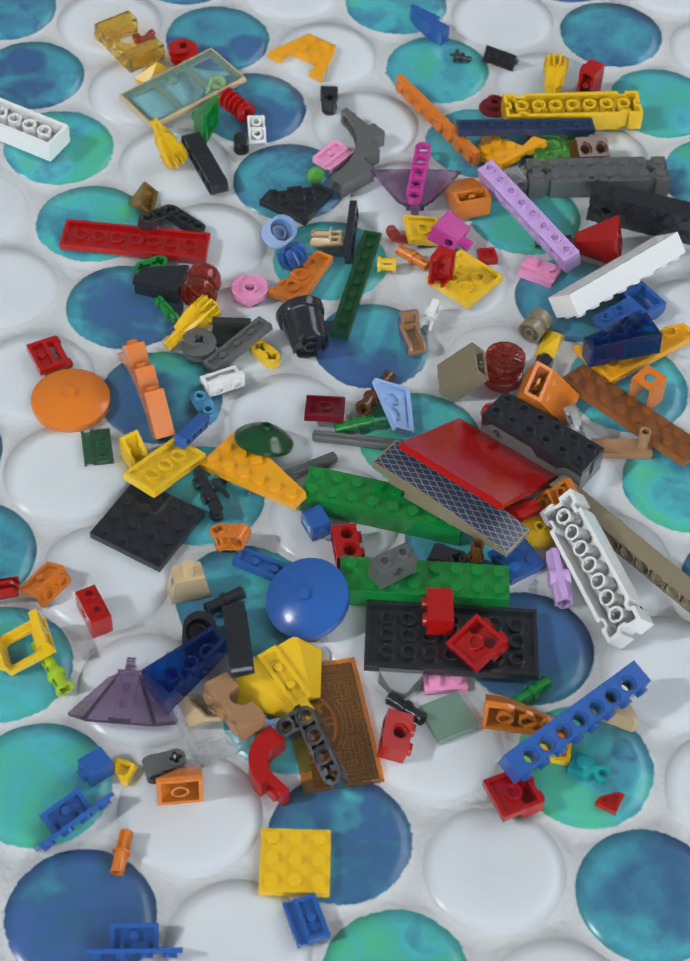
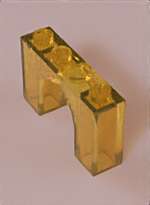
(130, 56)

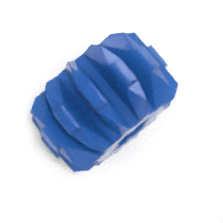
(292, 255)

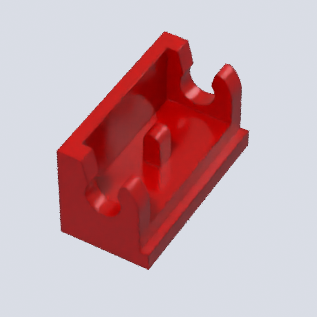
(442, 266)

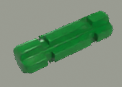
(167, 309)

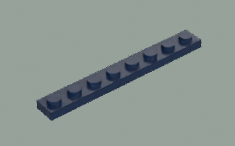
(525, 127)

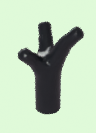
(219, 487)

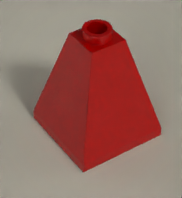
(601, 240)

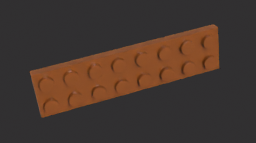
(630, 413)

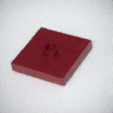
(324, 408)

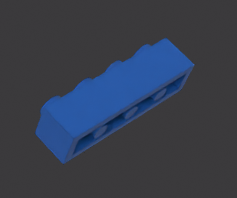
(191, 430)

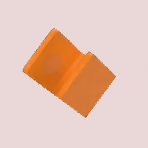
(656, 388)

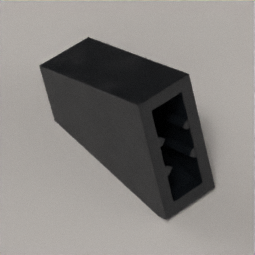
(161, 281)

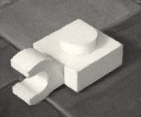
(431, 314)

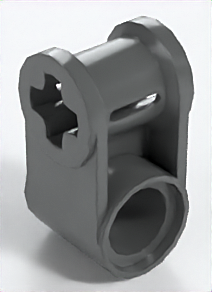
(163, 763)

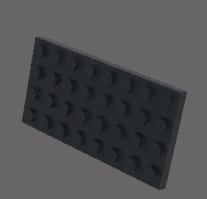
(400, 641)

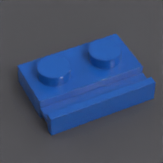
(306, 920)

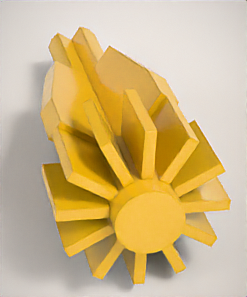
(555, 69)
(171, 150)
(197, 315)

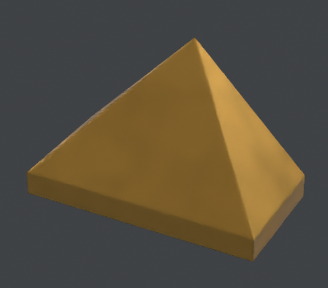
(144, 198)

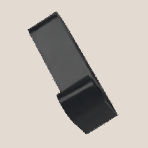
(318, 749)

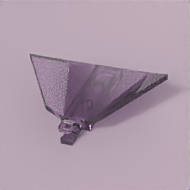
(396, 183)
(122, 701)

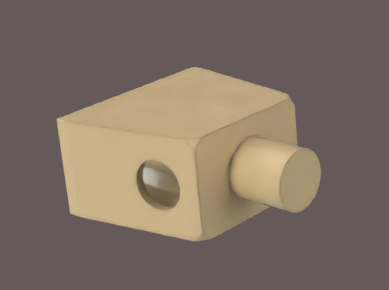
(187, 582)

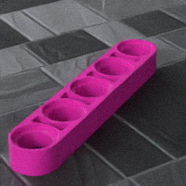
(418, 178)

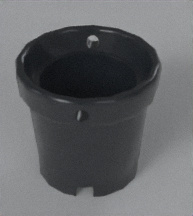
(304, 325)

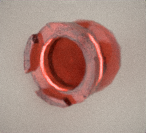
(199, 280)

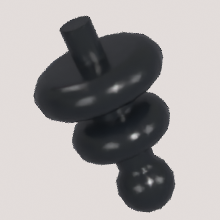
(456, 55)

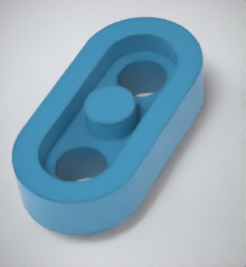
(202, 402)

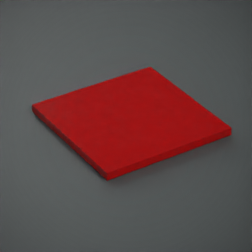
(478, 463)

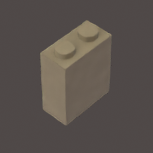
(462, 372)

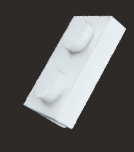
(223, 380)

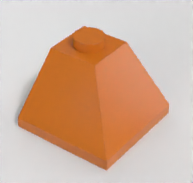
(180, 786)

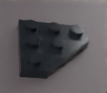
(297, 202)

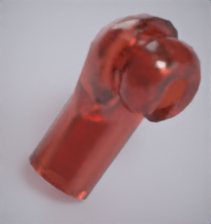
(394, 235)

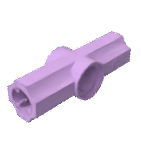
(559, 578)

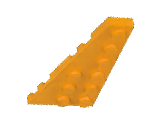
(253, 473)

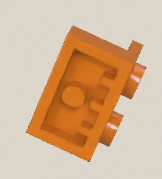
(46, 583)

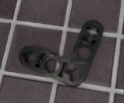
(167, 214)

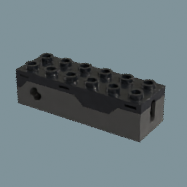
(541, 438)

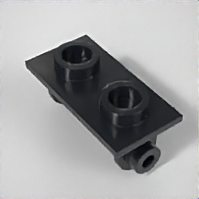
(500, 58)

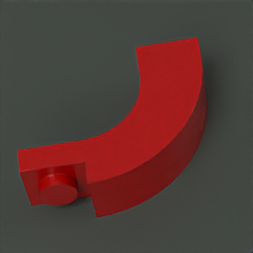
(262, 752)

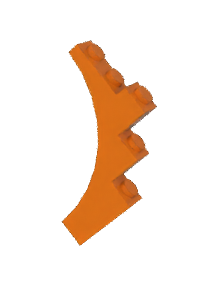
(152, 396)

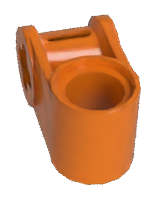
(231, 536)

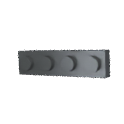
(238, 344)

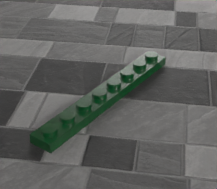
(355, 285)

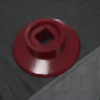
(491, 106)

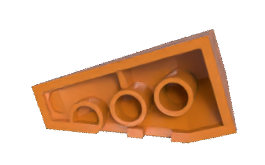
(512, 716)

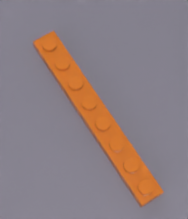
(437, 120)

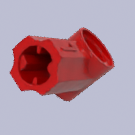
(524, 509)

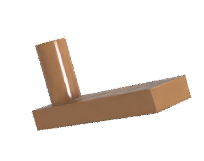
(627, 448)

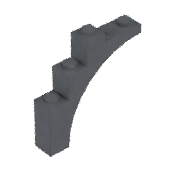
(359, 168)

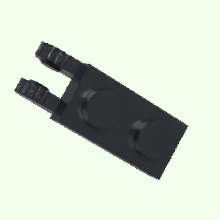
(207, 495)

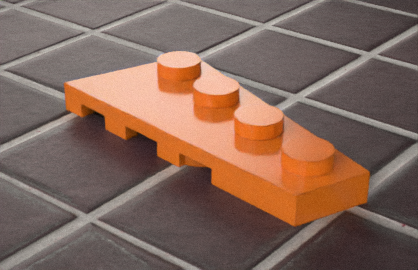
(304, 279)

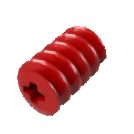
(236, 104)

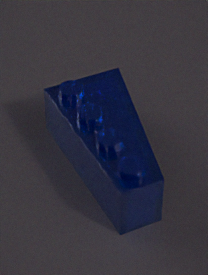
(622, 342)
(183, 668)

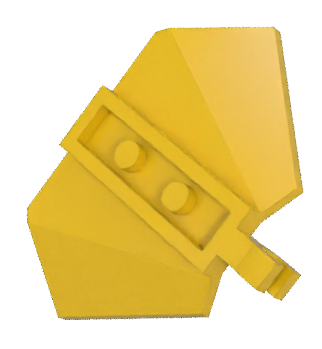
(283, 678)

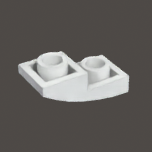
(256, 129)

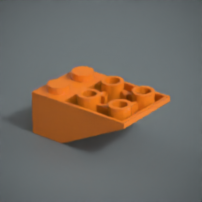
(468, 198)
(547, 391)

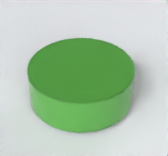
(315, 175)

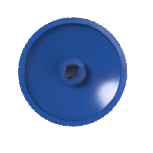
(307, 599)

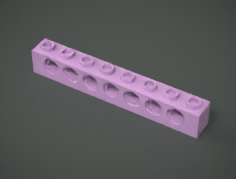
(529, 216)

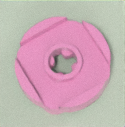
(247, 297)

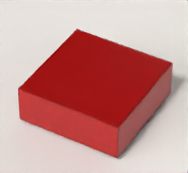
(487, 255)

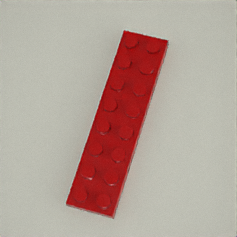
(134, 241)

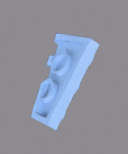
(396, 405)

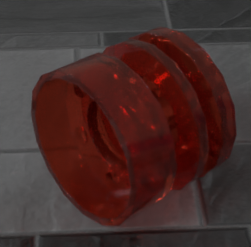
(504, 366)

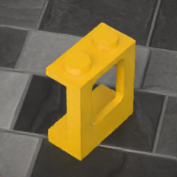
(42, 638)

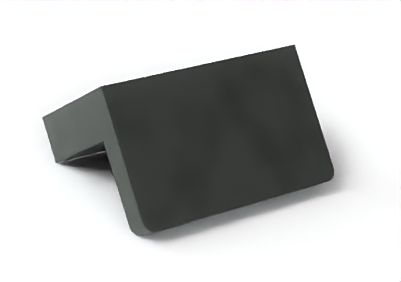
(226, 327)

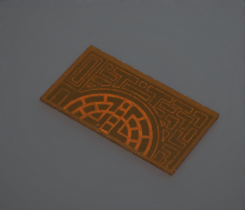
(349, 726)

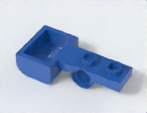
(632, 303)

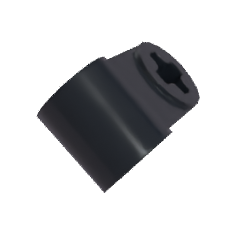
(329, 99)
(446, 554)

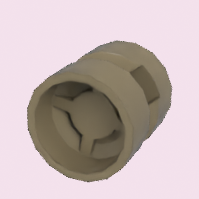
(535, 325)

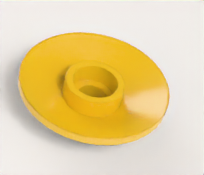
(539, 533)

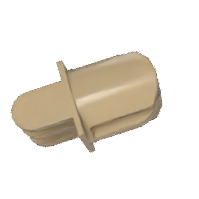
(326, 238)

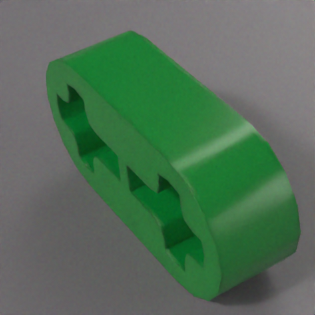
(154, 261)

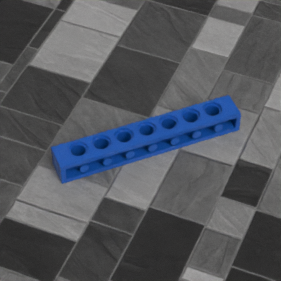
(513, 761)

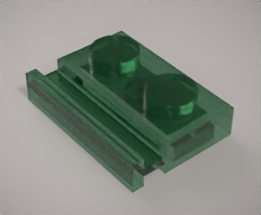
(97, 447)

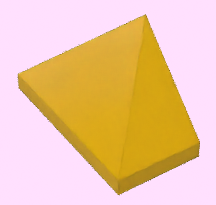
(150, 71)
(550, 343)
(132, 448)

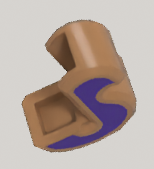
(410, 332)

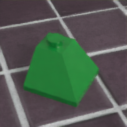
(207, 117)

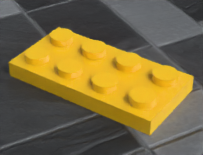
(163, 468)

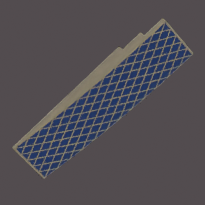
(450, 501)

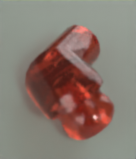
(138, 38)

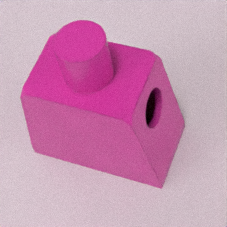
(450, 232)

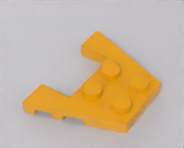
(309, 49)
(507, 152)

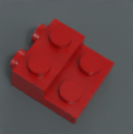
(478, 643)
(513, 799)

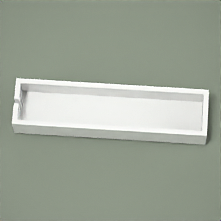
(617, 275)

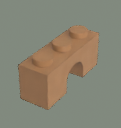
(242, 719)

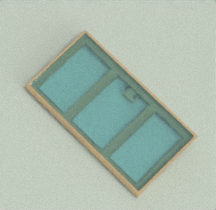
(182, 87)

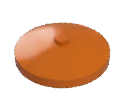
(70, 400)

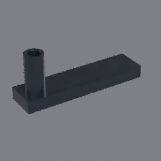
(347, 250)

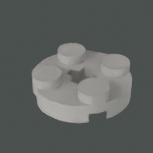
(573, 419)

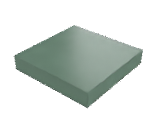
(448, 717)

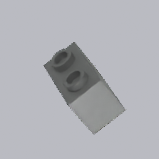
(392, 565)

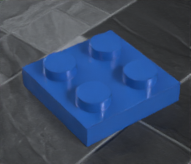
(521, 561)

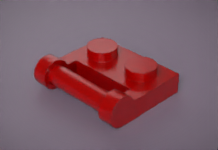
(43, 357)

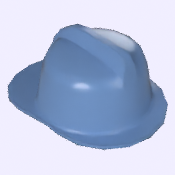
(279, 231)

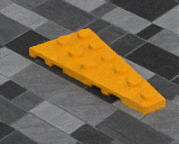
(672, 339)

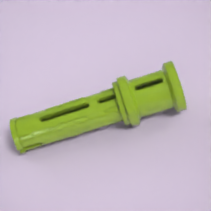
(56, 675)

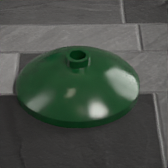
(264, 439)

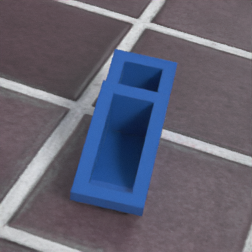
(429, 25)

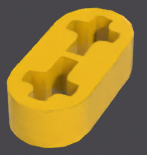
(266, 352)

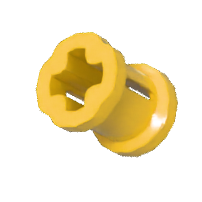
(392, 267)

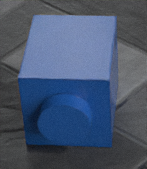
(316, 522)
(95, 767)

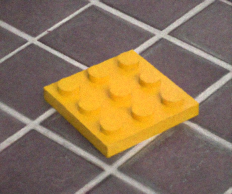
(470, 281)
(295, 862)

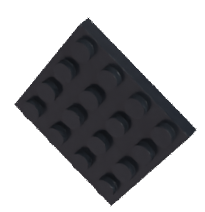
(147, 526)

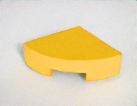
(124, 770)

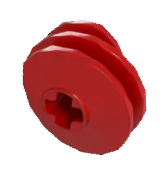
(182, 50)

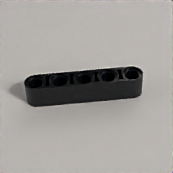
(205, 163)
(238, 639)

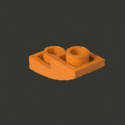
(551, 495)

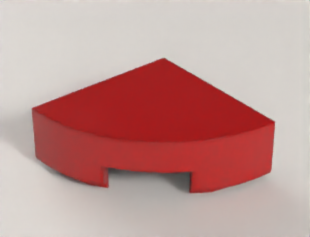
(610, 802)

